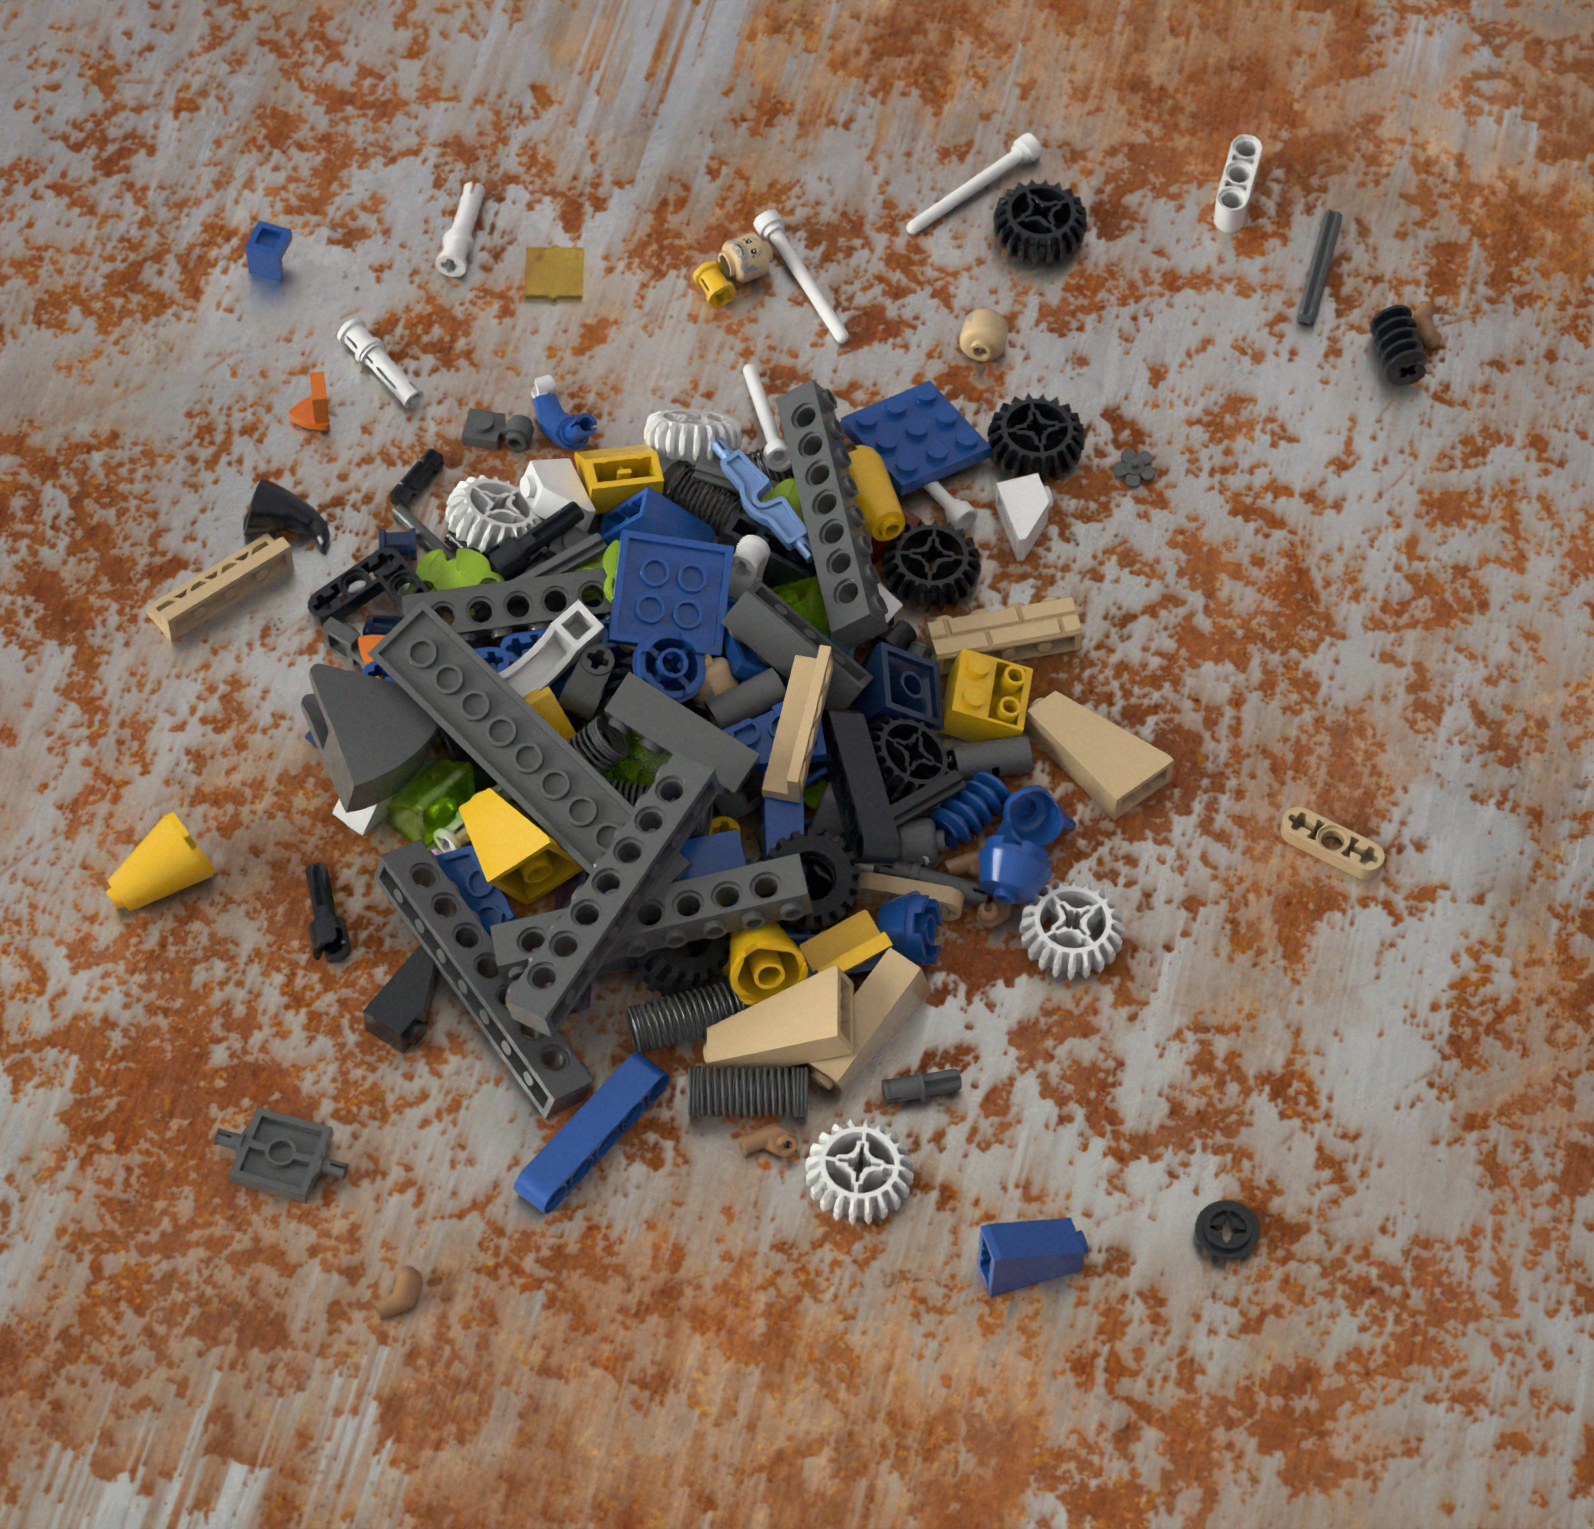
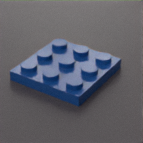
(917, 436)
(670, 587)

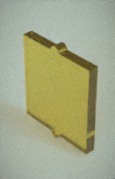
(554, 273)

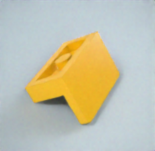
(846, 944)

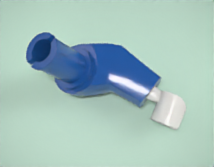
(554, 423)

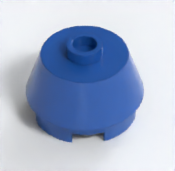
(670, 663)
(1012, 870)
(911, 926)

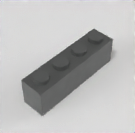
(781, 633)
(671, 727)

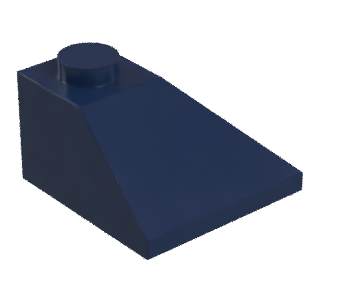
(903, 687)

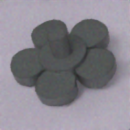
(1135, 468)

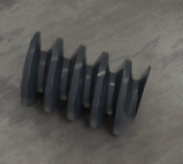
(1399, 345)

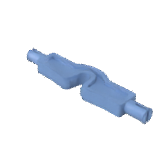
(753, 485)

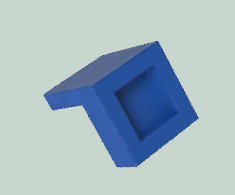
(267, 249)

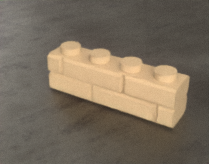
(1007, 633)

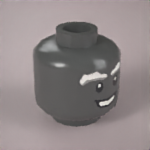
(920, 841)

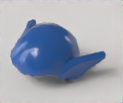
(1033, 817)

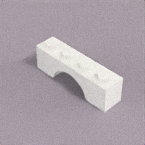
(555, 650)

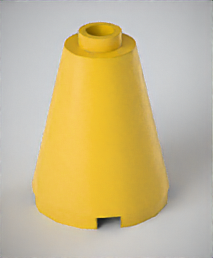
(876, 494)
(159, 866)
(764, 963)

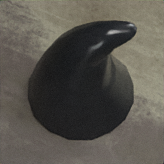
(281, 510)

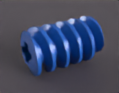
(969, 808)

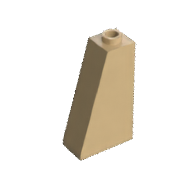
(1097, 754)
(880, 1009)
(788, 1028)

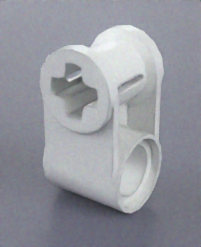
(748, 564)

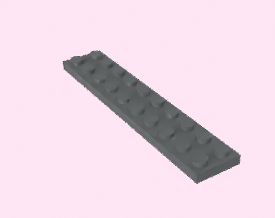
(507, 737)

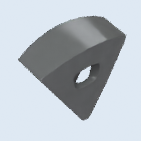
(366, 734)

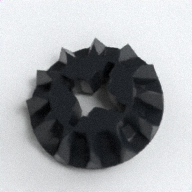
(1241, 1221)

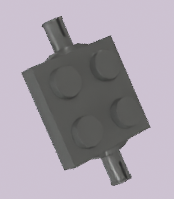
(281, 1154)

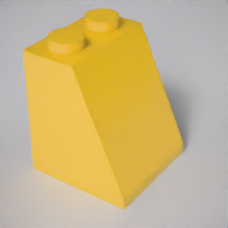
(514, 848)

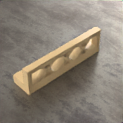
(221, 586)
(798, 726)

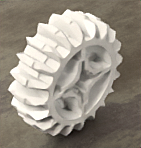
(690, 433)
(487, 512)
(1069, 942)
(888, 1179)

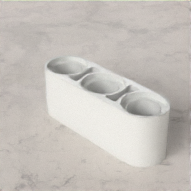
(1237, 183)

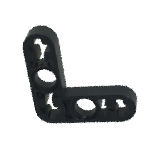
(386, 580)

